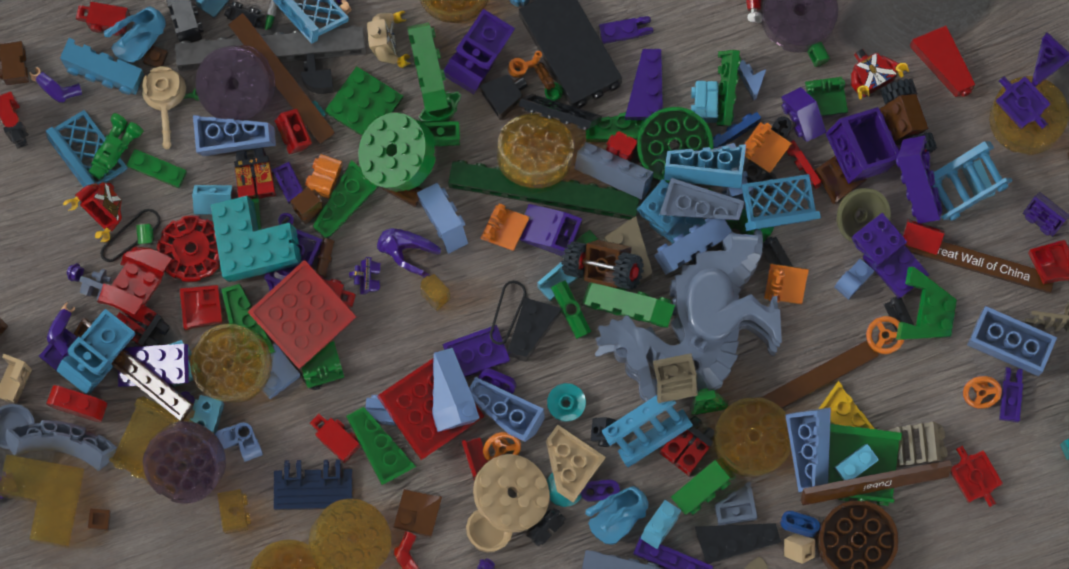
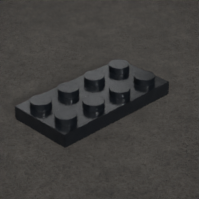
(564, 112)

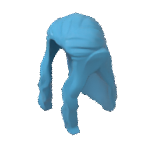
(138, 40)
(619, 516)

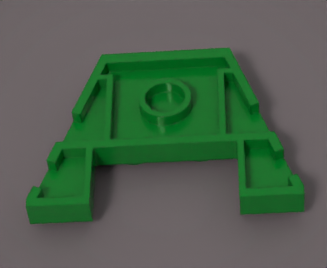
(934, 313)

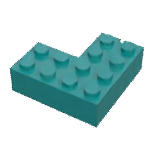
(244, 248)

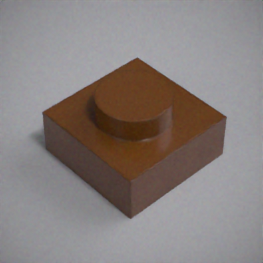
(155, 57)
(99, 519)

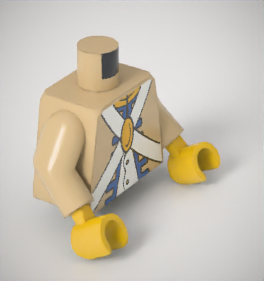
(382, 38)

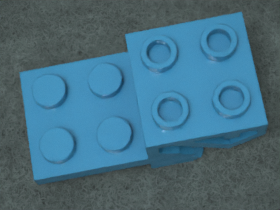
(665, 225)
(94, 352)

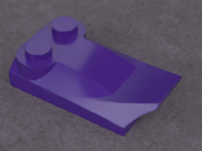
(309, 248)

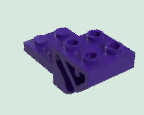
(478, 51)
(887, 254)

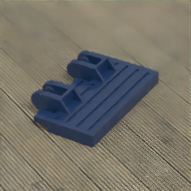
(313, 491)

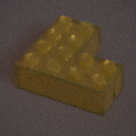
(53, 489)

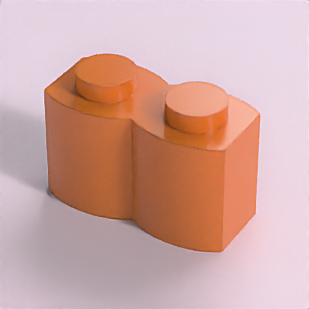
(324, 175)

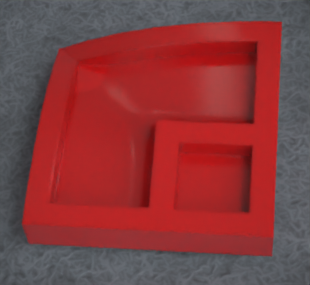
(1051, 261)
(200, 306)

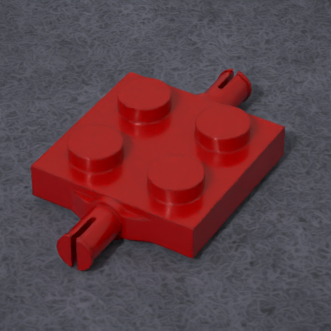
(975, 476)

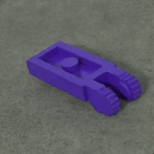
(624, 29)
(1011, 397)

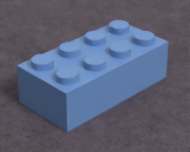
(1012, 341)

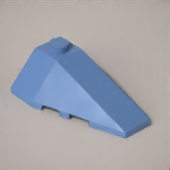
(510, 412)

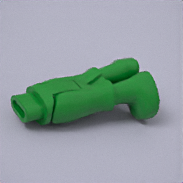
(113, 147)

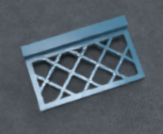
(306, 23)
(70, 157)
(778, 218)

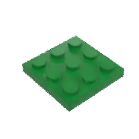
(362, 101)

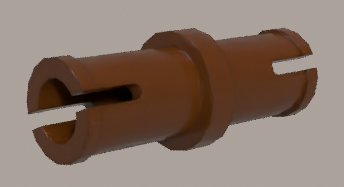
(324, 257)

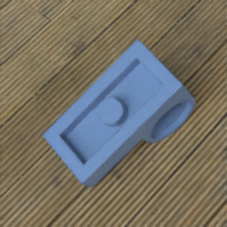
(854, 279)

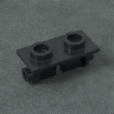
(251, 14)
(775, 253)
(897, 310)
(552, 520)

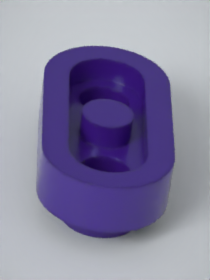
(498, 380)
(599, 489)

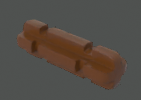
(544, 75)

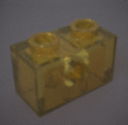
(434, 291)
(227, 501)

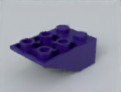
(1045, 214)
(550, 229)

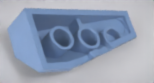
(451, 395)

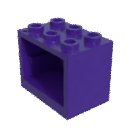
(863, 145)

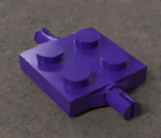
(1023, 102)

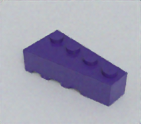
(919, 180)

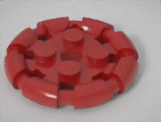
(184, 258)

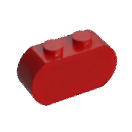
(77, 403)

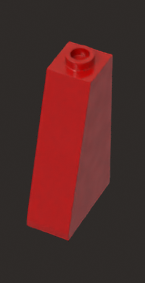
(944, 60)

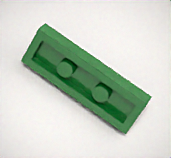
(156, 168)

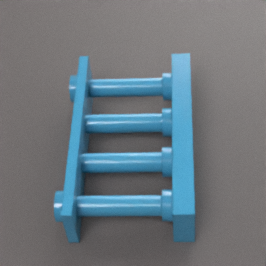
(966, 161)
(652, 439)

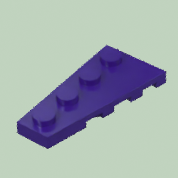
(647, 86)

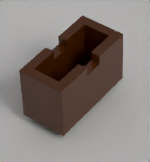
(12, 62)
(307, 205)

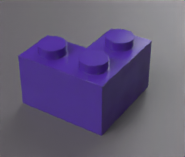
(805, 114)

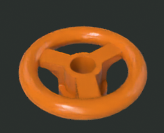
(878, 347)
(982, 389)
(501, 445)

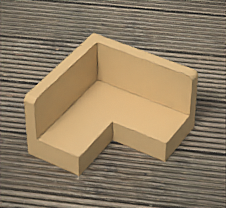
(14, 379)

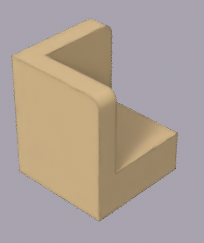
(799, 548)

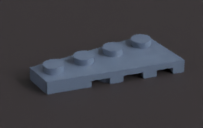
(697, 202)

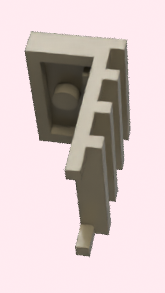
(1063, 321)
(676, 378)
(930, 440)

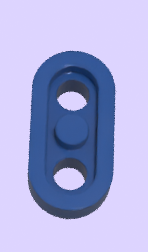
(799, 523)

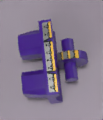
(362, 276)

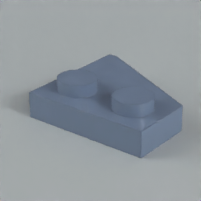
(737, 507)

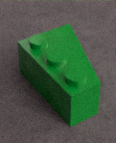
(703, 487)

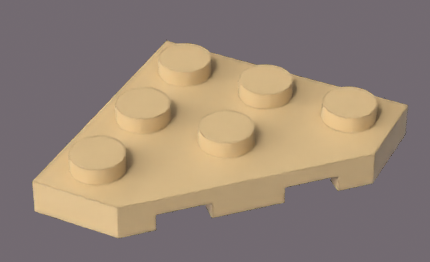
(571, 462)

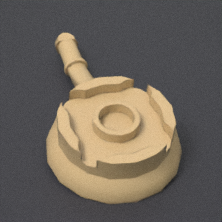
(163, 91)
(484, 535)

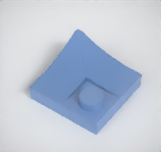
(281, 375)

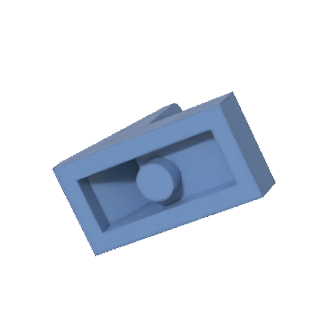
(752, 82)

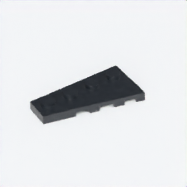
(734, 540)

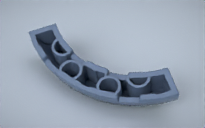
(62, 438)

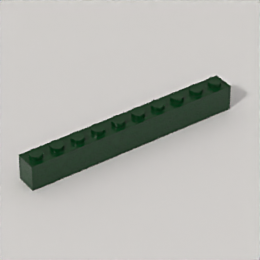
(563, 194)

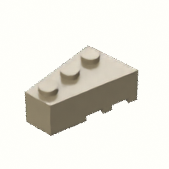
(630, 235)

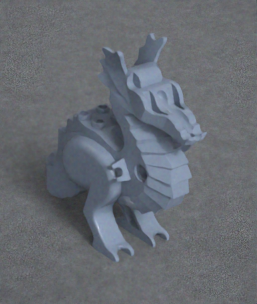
(704, 318)

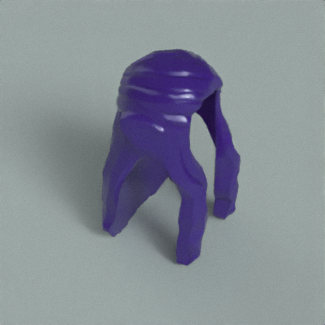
(395, 240)

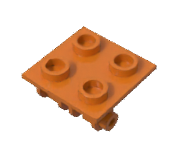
(766, 147)
(504, 227)
(786, 283)

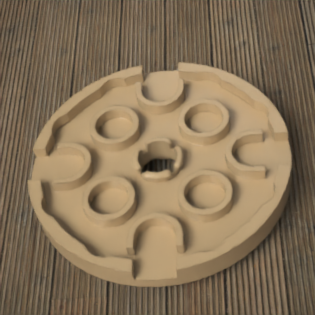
(492, 495)

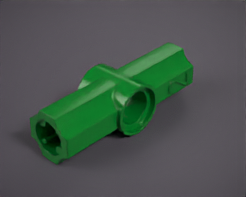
(576, 321)

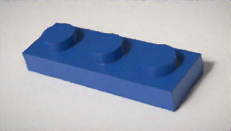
(735, 131)

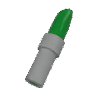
(271, 14)

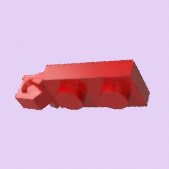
(802, 163)

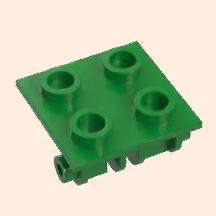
(829, 95)
(323, 367)

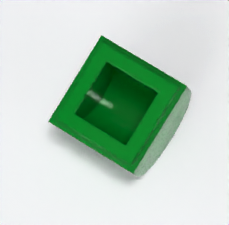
(818, 54)
(145, 233)

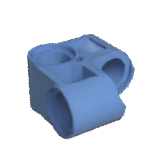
(248, 445)

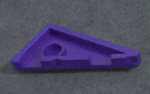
(1050, 59)

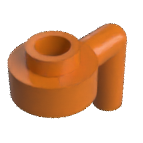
(522, 65)

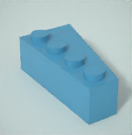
(101, 68)
(707, 166)

